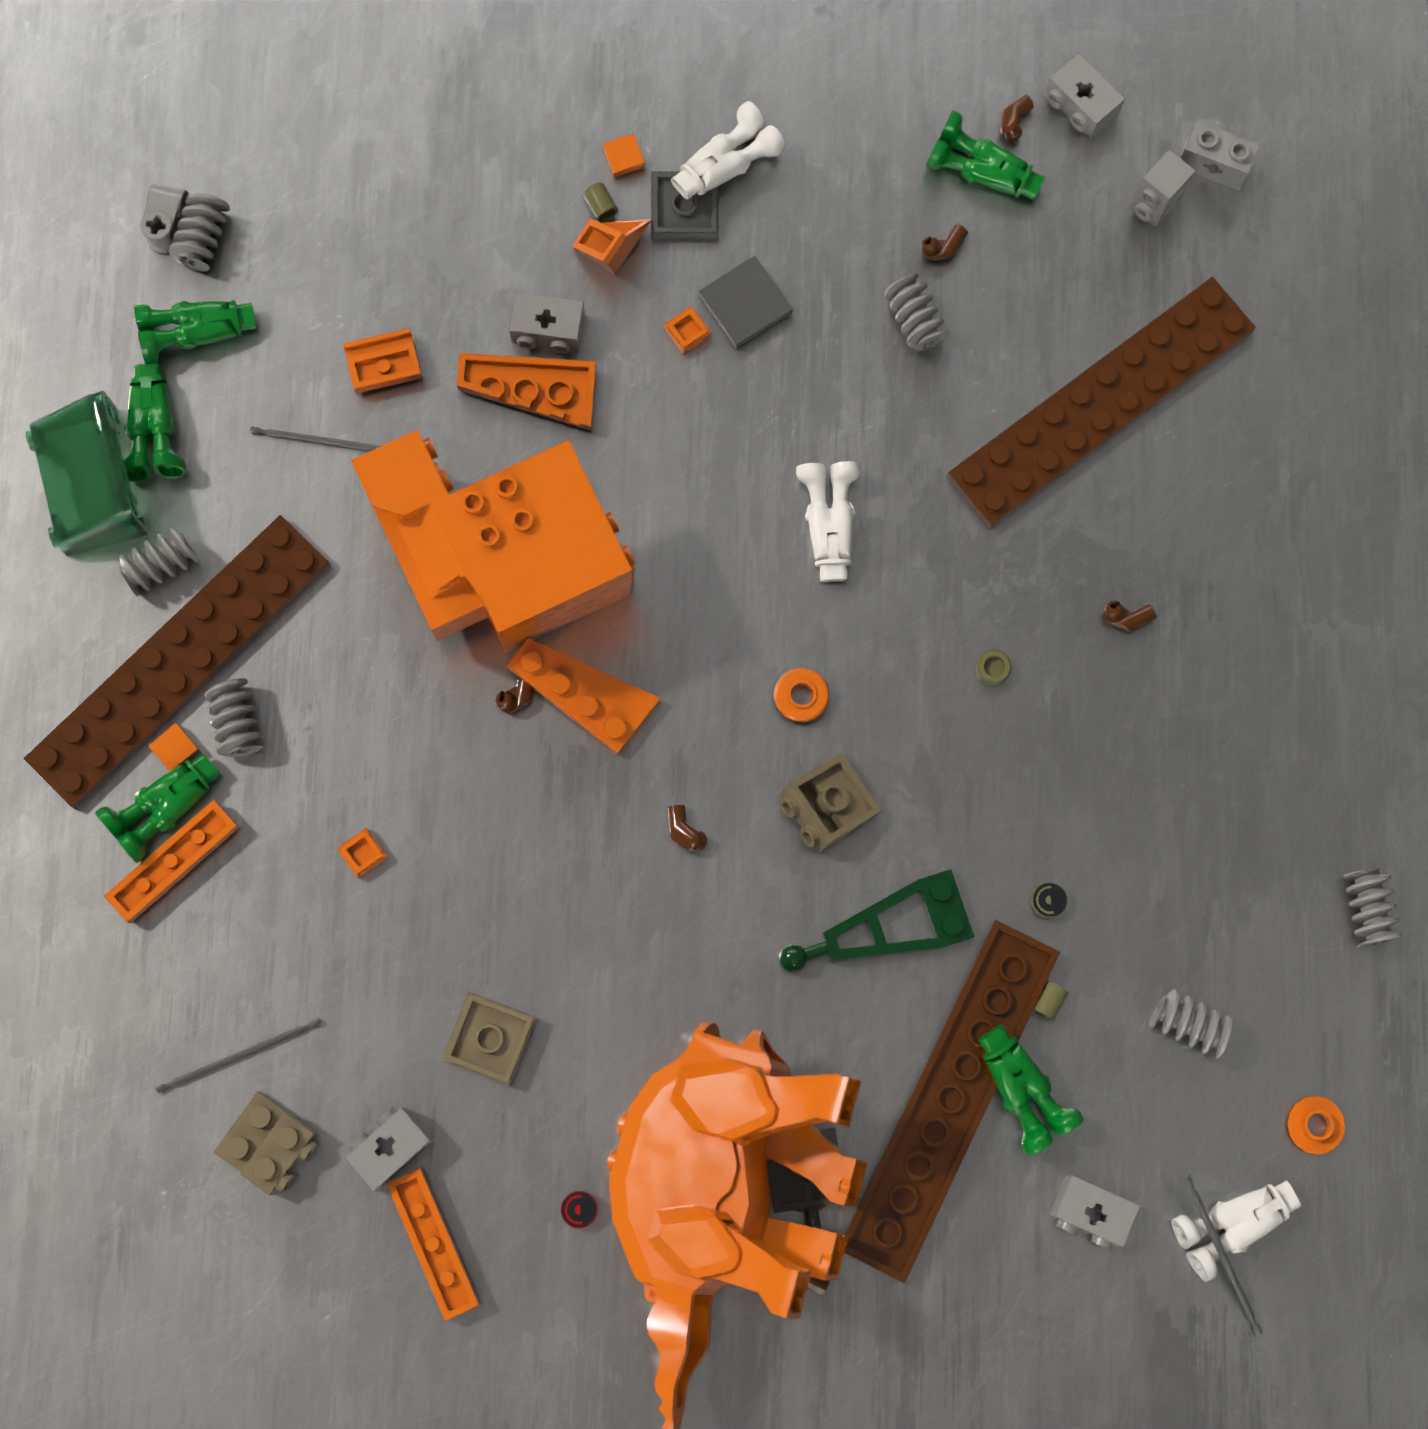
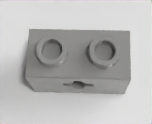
(1084, 96)
(1219, 155)
(1162, 188)
(531, 314)
(380, 1168)
(1115, 1212)

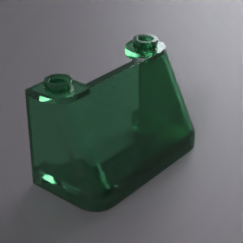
(85, 475)

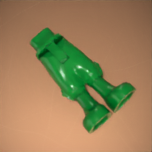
(991, 163)
(198, 321)
(151, 413)
(166, 799)
(1020, 1080)

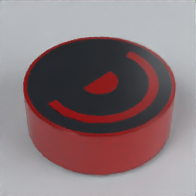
(579, 1209)

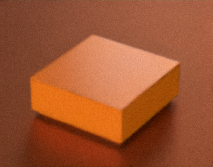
(623, 155)
(687, 330)
(173, 747)
(362, 853)

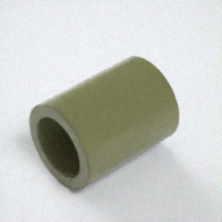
(600, 202)
(1050, 1001)

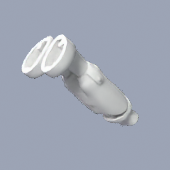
(718, 159)
(830, 527)
(1244, 1222)

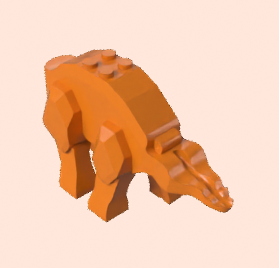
(698, 1196)

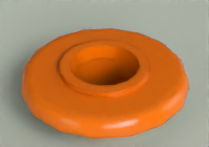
(808, 679)
(1299, 1130)

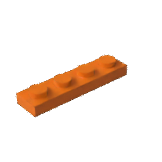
(171, 861)
(433, 1244)

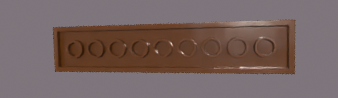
(1100, 402)
(176, 662)
(946, 1103)

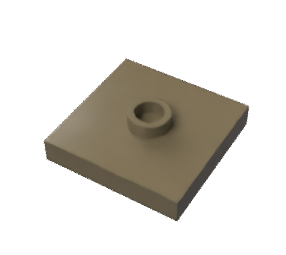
(489, 1038)

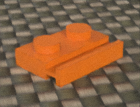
(382, 360)

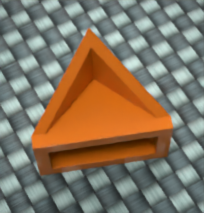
(610, 241)

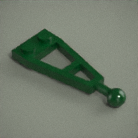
(943, 910)

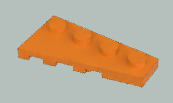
(538, 385)
(588, 696)

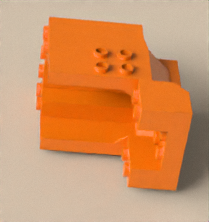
(508, 549)

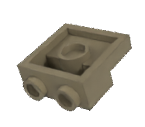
(828, 803)
(267, 1144)

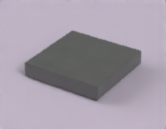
(681, 218)
(745, 302)

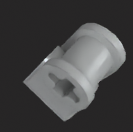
(162, 216)

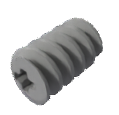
(195, 230)
(914, 314)
(156, 561)
(231, 719)
(1372, 906)
(1193, 1022)

